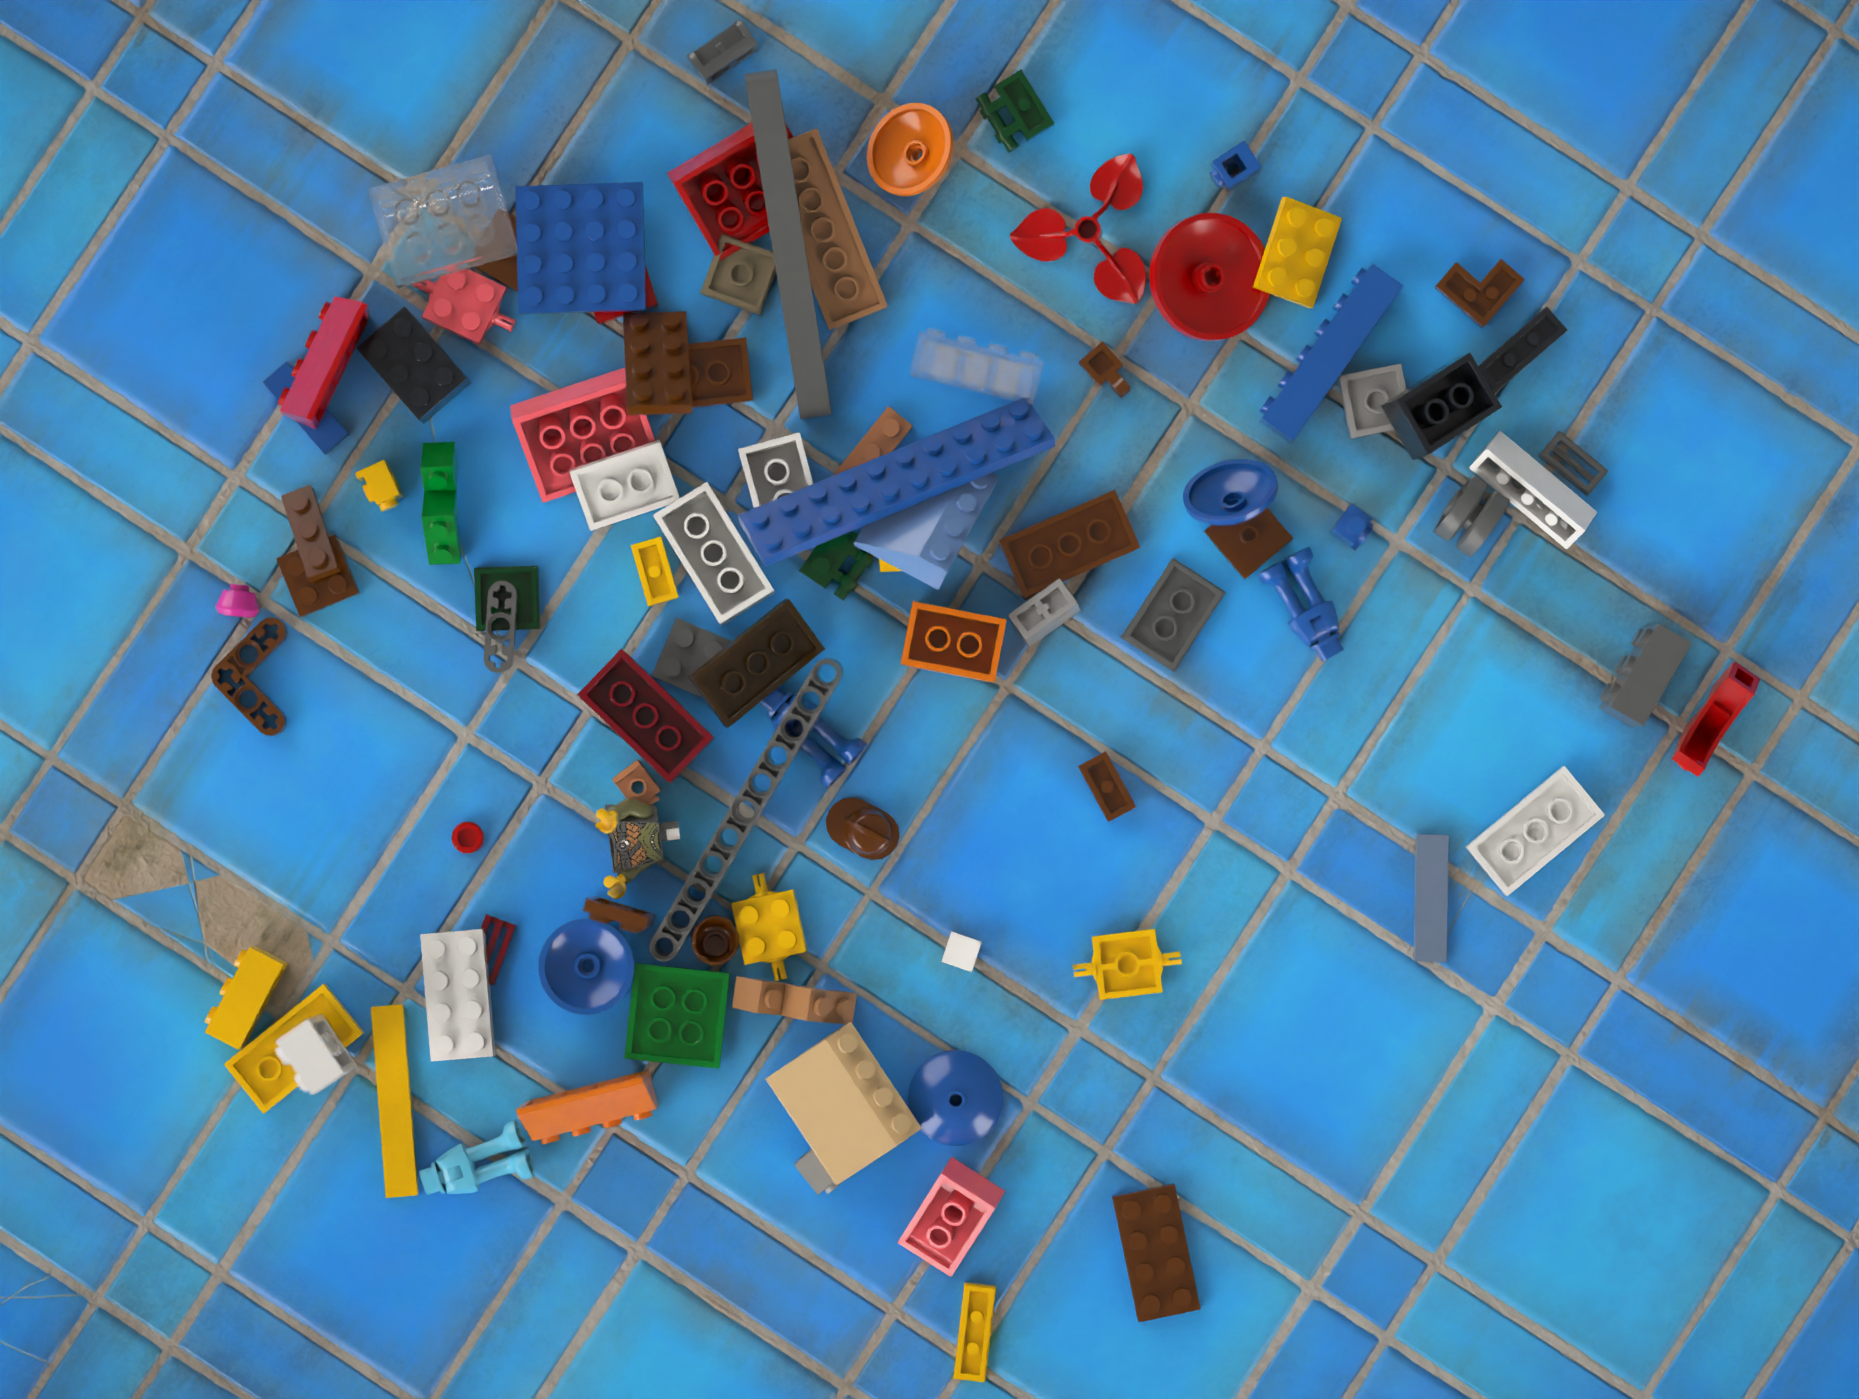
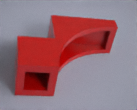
(1714, 718)

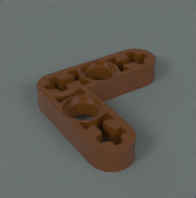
(243, 670)

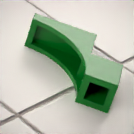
(440, 506)

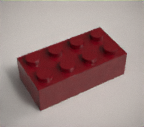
(646, 716)

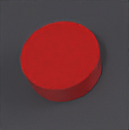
(468, 837)

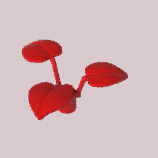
(1043, 234)

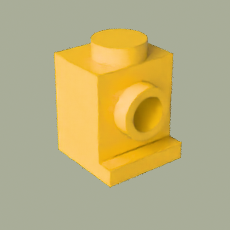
(380, 485)

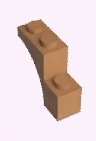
(793, 1001)

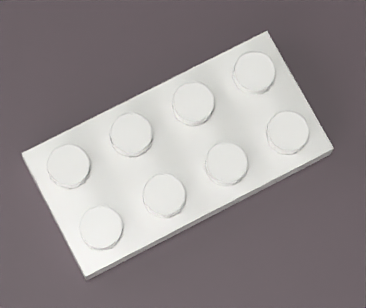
(1535, 831)
(457, 995)

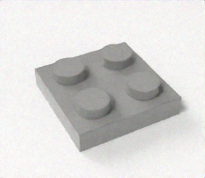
(1364, 395)

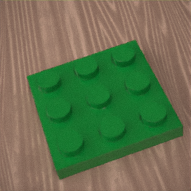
(677, 1015)

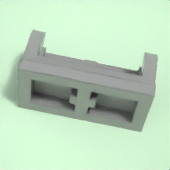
(1044, 612)

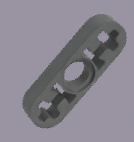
(490, 618)

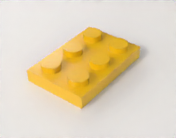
(1297, 252)

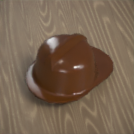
(862, 828)

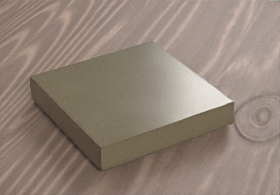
(741, 277)

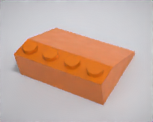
(589, 1106)

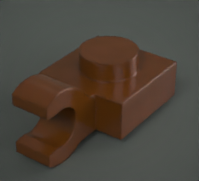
(1103, 367)

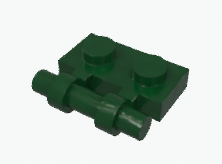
(1022, 104)
(828, 558)

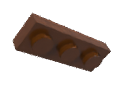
(310, 533)

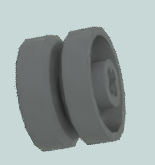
(1467, 513)

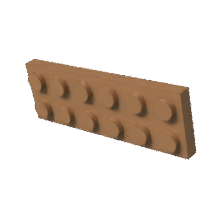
(833, 247)

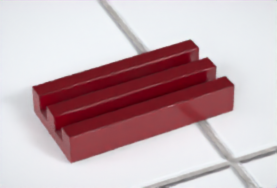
(504, 947)

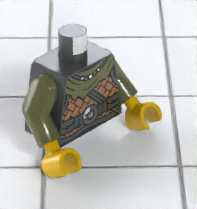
(633, 840)

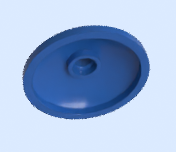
(1230, 492)
(563, 970)
(958, 1074)

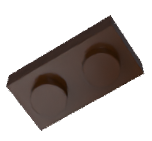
(1106, 786)

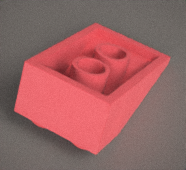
(951, 1216)

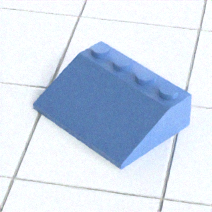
(930, 533)

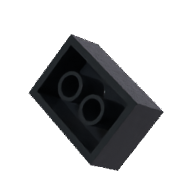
(413, 365)
(1441, 406)

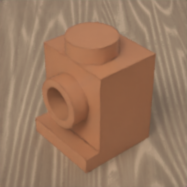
(634, 773)

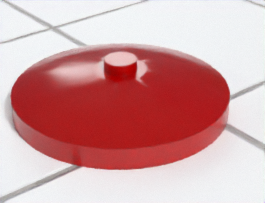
(1207, 275)

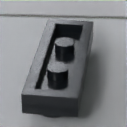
(1521, 349)

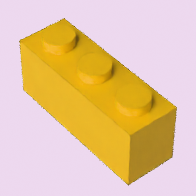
(245, 996)

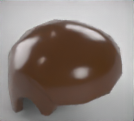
(715, 940)

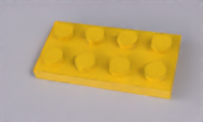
(258, 1064)

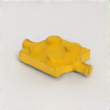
(769, 927)
(1127, 964)

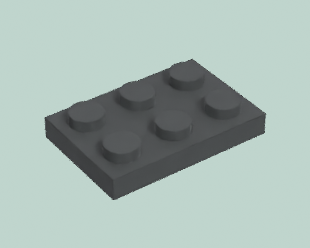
(685, 652)

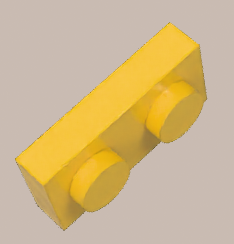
(654, 571)

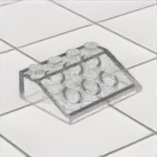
(444, 221)

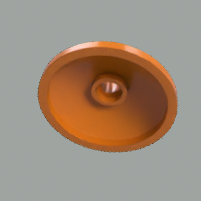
(899, 142)

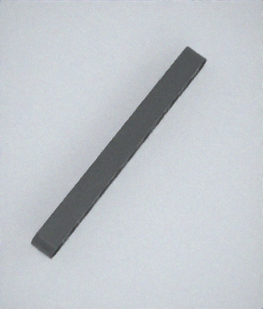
(788, 243)
(734, 820)

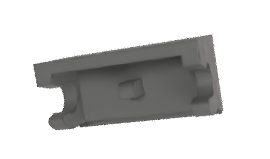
(723, 52)

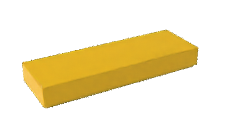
(974, 1332)

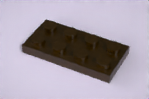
(756, 663)

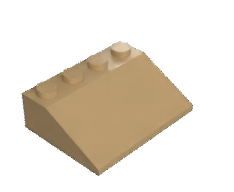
(843, 1103)

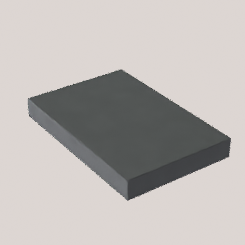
(1173, 615)

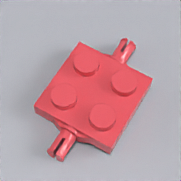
(465, 304)

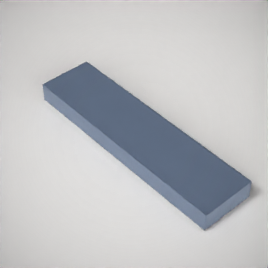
(1431, 898)

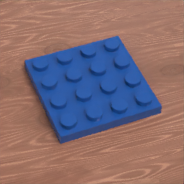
(580, 248)

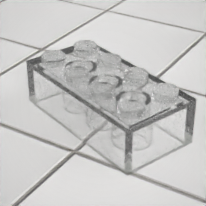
(976, 367)

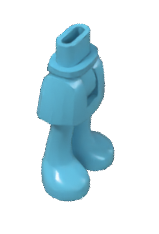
(457, 1168)

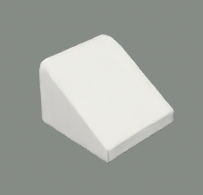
(961, 951)

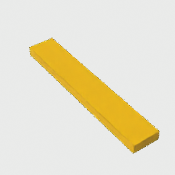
(394, 1101)

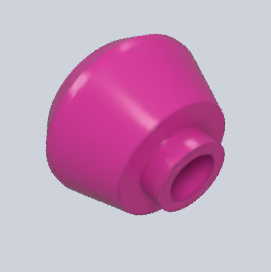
(238, 602)

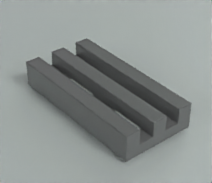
(1551, 446)

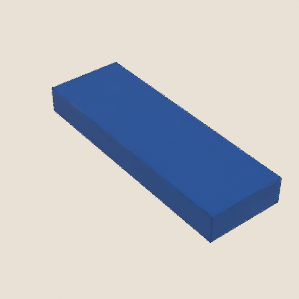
(329, 430)

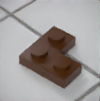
(1476, 298)

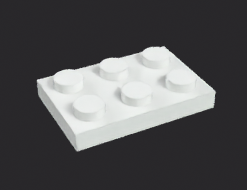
(624, 485)

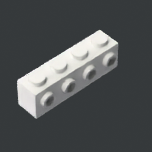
(1533, 490)

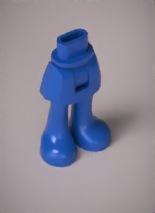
(1316, 624)
(831, 769)

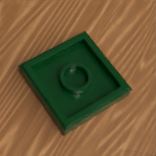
(527, 584)

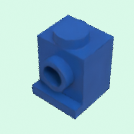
(1242, 158)
(1352, 527)

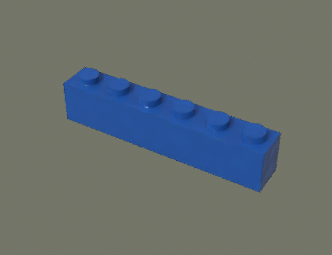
(1331, 352)

